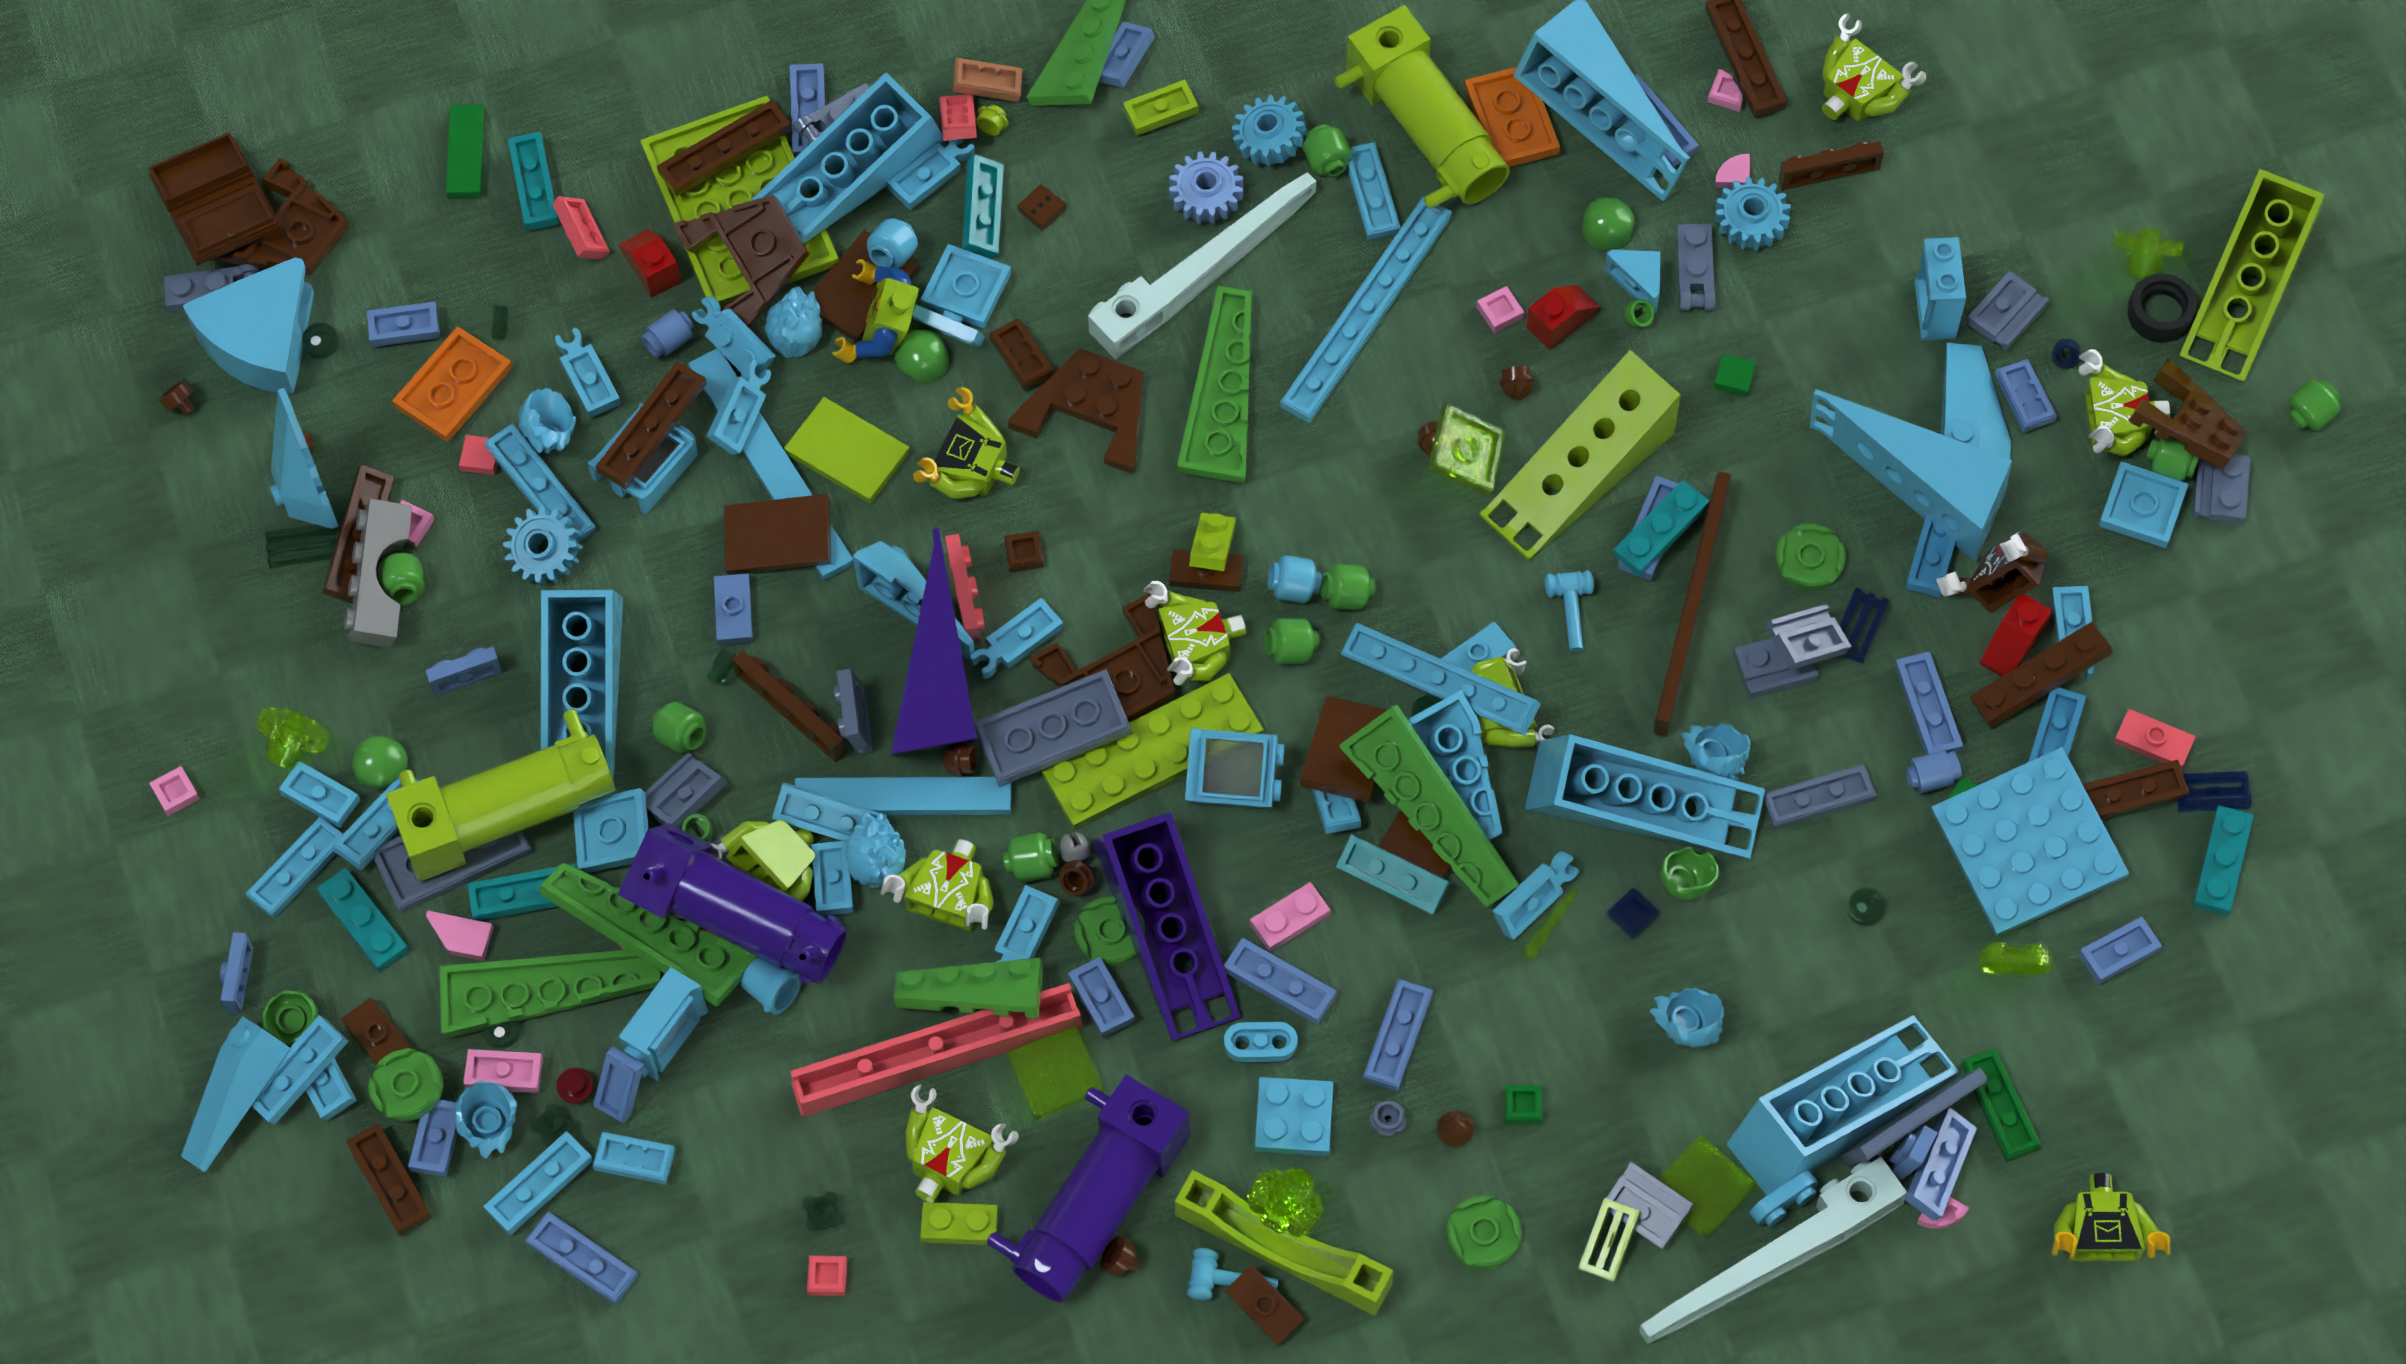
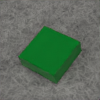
(1735, 375)
(1523, 1104)

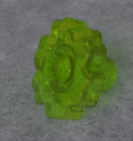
(2147, 249)
(290, 735)
(1286, 1201)

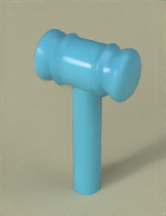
(1570, 586)
(1205, 1275)

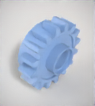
(1206, 173)

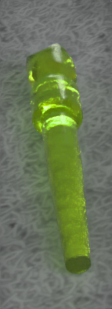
(1541, 936)

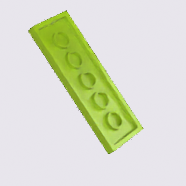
(1150, 756)

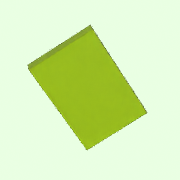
(847, 450)

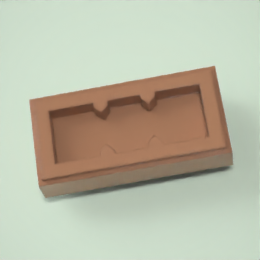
(987, 79)

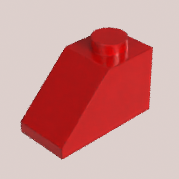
(651, 261)
(1560, 314)
(2016, 635)

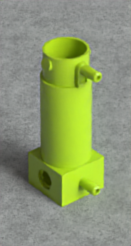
(1394, 66)
(497, 802)

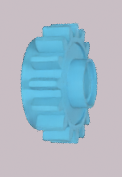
(1269, 131)
(1751, 230)
(526, 541)

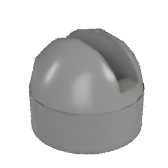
(1074, 847)

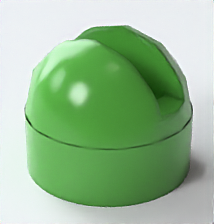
(1642, 319)
(702, 821)

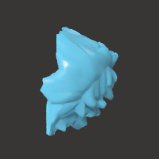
(794, 324)
(546, 420)
(1718, 749)
(875, 851)
(1690, 1017)
(485, 1116)

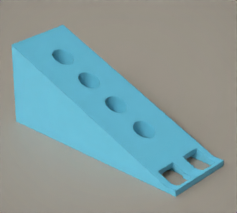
(1591, 86)
(866, 142)
(1928, 471)
(560, 649)
(1581, 783)
(1835, 1106)

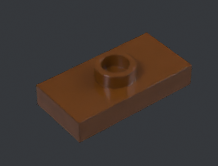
(1021, 354)
(1193, 577)
(373, 1031)
(1264, 1305)

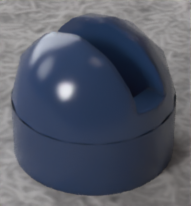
(2058, 351)

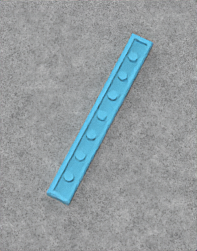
(1365, 311)
(766, 454)

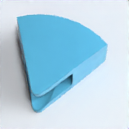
(257, 325)

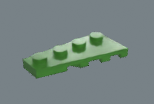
(1080, 57)
(989, 986)

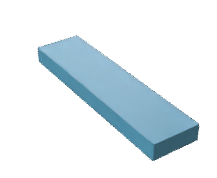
(535, 478)

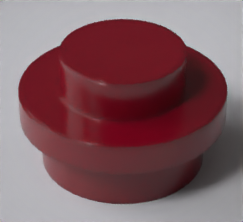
(575, 1085)

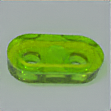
(2026, 960)

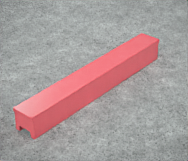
(929, 1052)

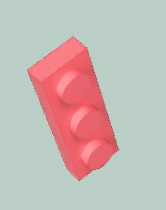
(964, 587)

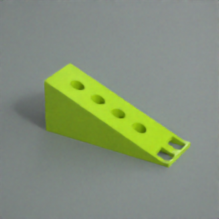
(2268, 198)
(1589, 453)

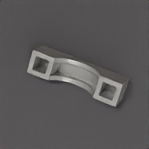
(373, 613)

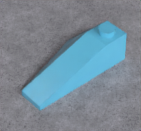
(1971, 403)
(295, 472)
(897, 583)
(1454, 741)
(237, 1078)

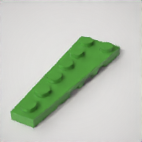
(1218, 414)
(1412, 780)
(656, 940)
(522, 989)

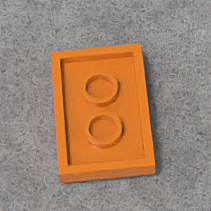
(1512, 117)
(452, 384)

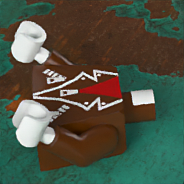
(2003, 573)

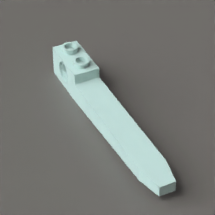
(1164, 298)
(1836, 1222)

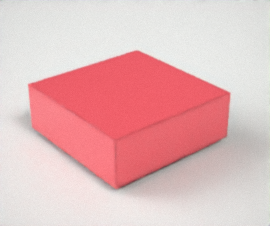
(476, 457)
(827, 1275)

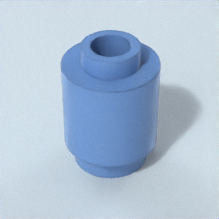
(667, 333)
(1933, 771)

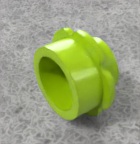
(991, 120)

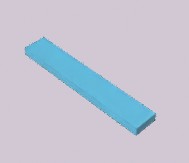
(1440, 678)
(917, 794)

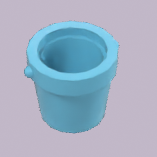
(771, 985)

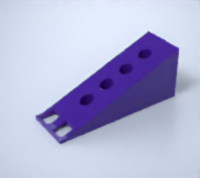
(936, 692)
(1180, 904)

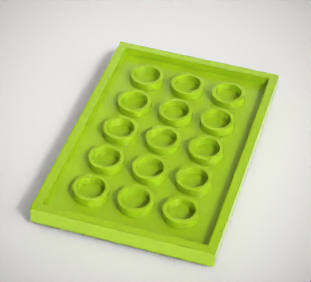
(732, 186)

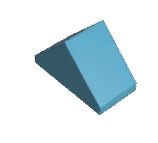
(1636, 272)

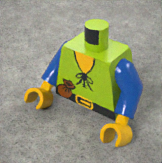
(887, 315)

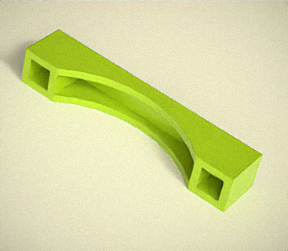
(1332, 1269)

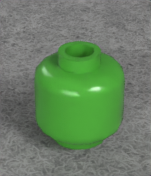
(1327, 150)
(2314, 405)
(2171, 459)
(401, 577)
(1347, 586)
(1291, 641)
(679, 728)
(1031, 857)

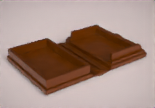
(214, 198)

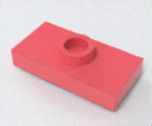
(958, 117)
(580, 228)
(2153, 738)

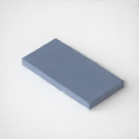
(1052, 728)
(409, 893)
(1914, 1117)

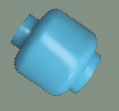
(892, 243)
(1293, 579)

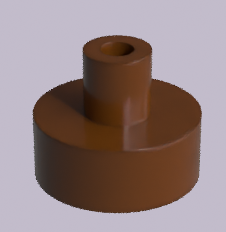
(178, 396)
(1119, 1257)

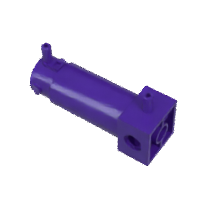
(681, 878)
(1135, 1140)

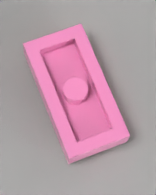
(1290, 917)
(511, 1069)

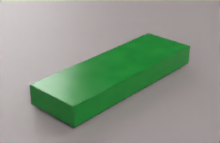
(465, 151)
(2002, 1106)

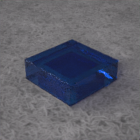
(1633, 913)

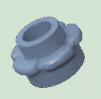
(1385, 1109)

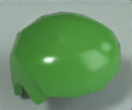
(1607, 223)
(922, 356)
(378, 762)
(1688, 874)
(289, 1015)

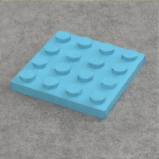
(2029, 842)

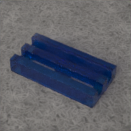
(1868, 600)
(2212, 803)

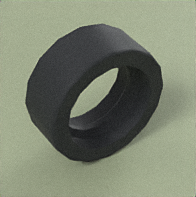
(2172, 287)

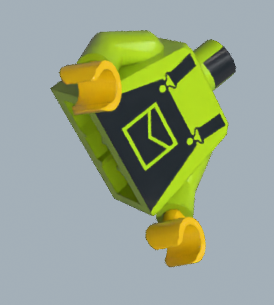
(969, 456)
(2106, 1226)

